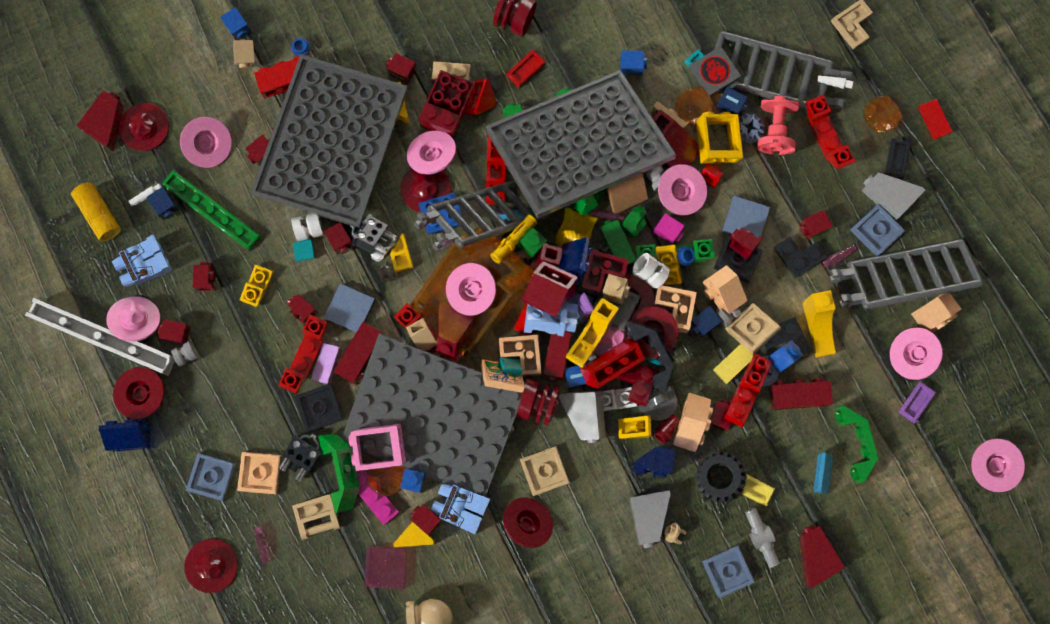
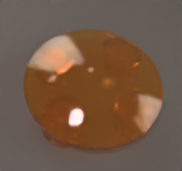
(693, 104)
(882, 114)
(386, 480)

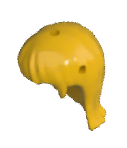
(575, 227)

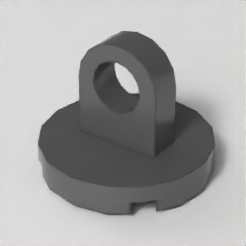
(660, 405)

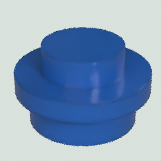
(300, 46)
(685, 256)

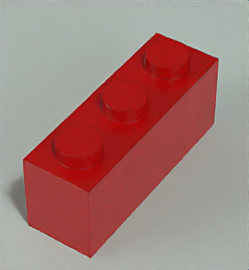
(275, 78)
(612, 363)

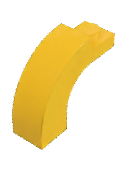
(593, 333)

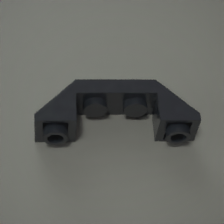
(662, 379)

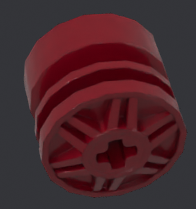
(514, 13)
(538, 402)

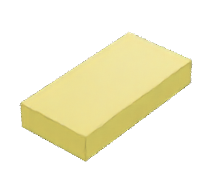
(733, 363)
(757, 490)

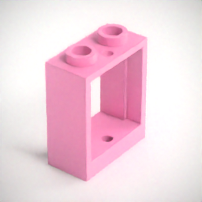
(396, 441)

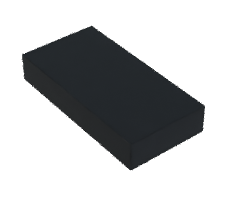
(897, 158)

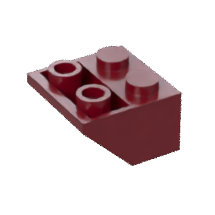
(550, 289)

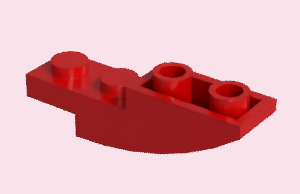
(747, 390)

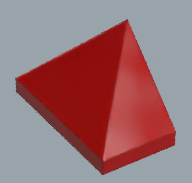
(481, 98)

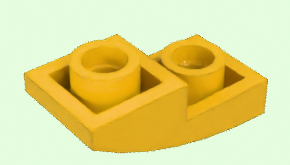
(668, 256)
(257, 285)

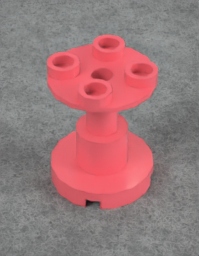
(777, 133)

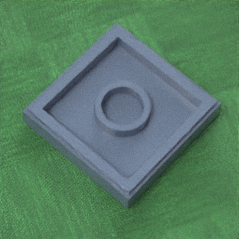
(746, 215)
(877, 230)
(349, 308)
(211, 477)
(728, 571)

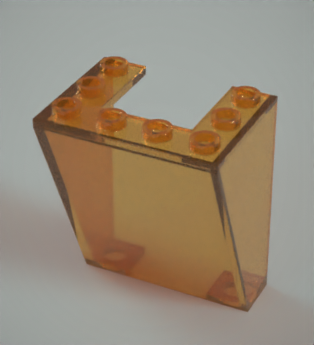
(510, 278)

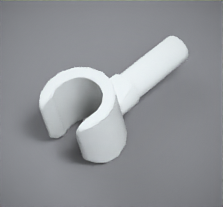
(377, 256)

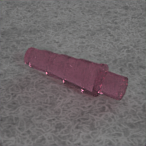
(606, 215)
(838, 256)
(260, 539)

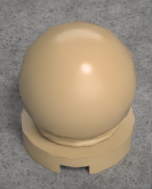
(428, 612)

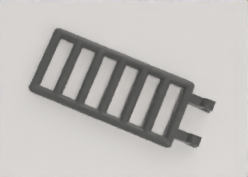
(834, 103)
(453, 237)
(861, 296)

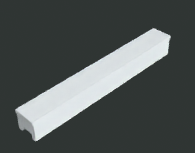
(100, 337)

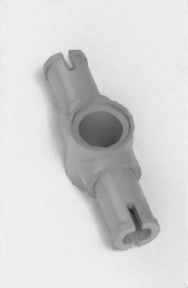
(762, 537)

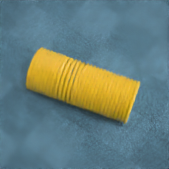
(95, 211)

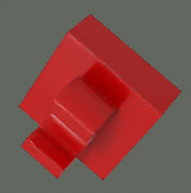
(712, 174)

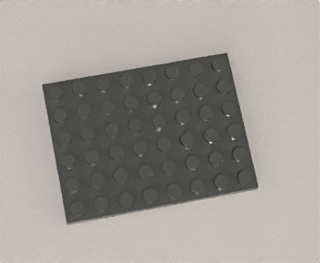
(329, 141)
(579, 143)
(446, 414)

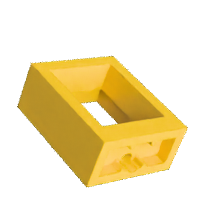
(734, 153)

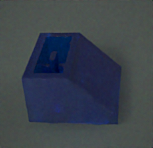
(574, 257)
(125, 436)
(657, 461)

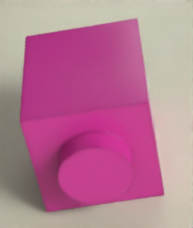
(669, 229)

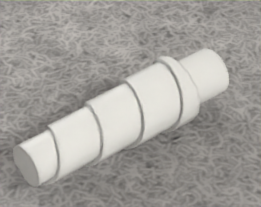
(836, 81)
(142, 196)

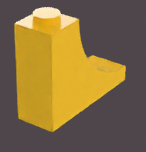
(819, 314)

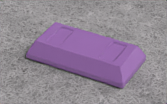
(584, 307)
(917, 402)

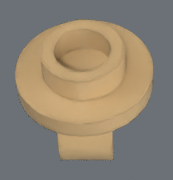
(672, 533)

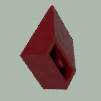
(446, 104)
(680, 141)

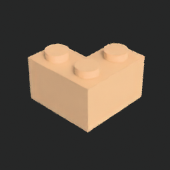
(725, 290)
(679, 302)
(937, 312)
(523, 348)
(693, 422)

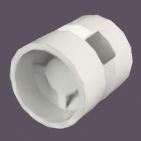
(307, 226)
(650, 270)

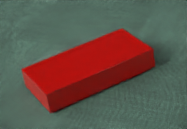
(525, 68)
(935, 119)

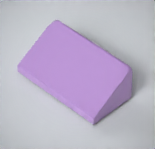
(326, 363)

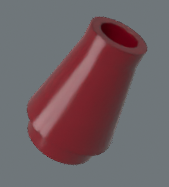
(667, 429)

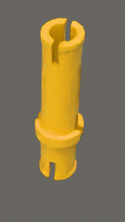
(508, 245)

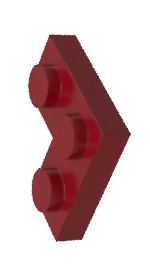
(642, 382)

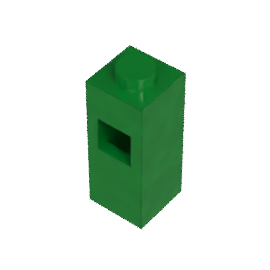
(617, 241)

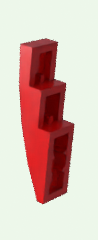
(495, 170)

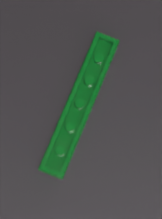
(211, 210)

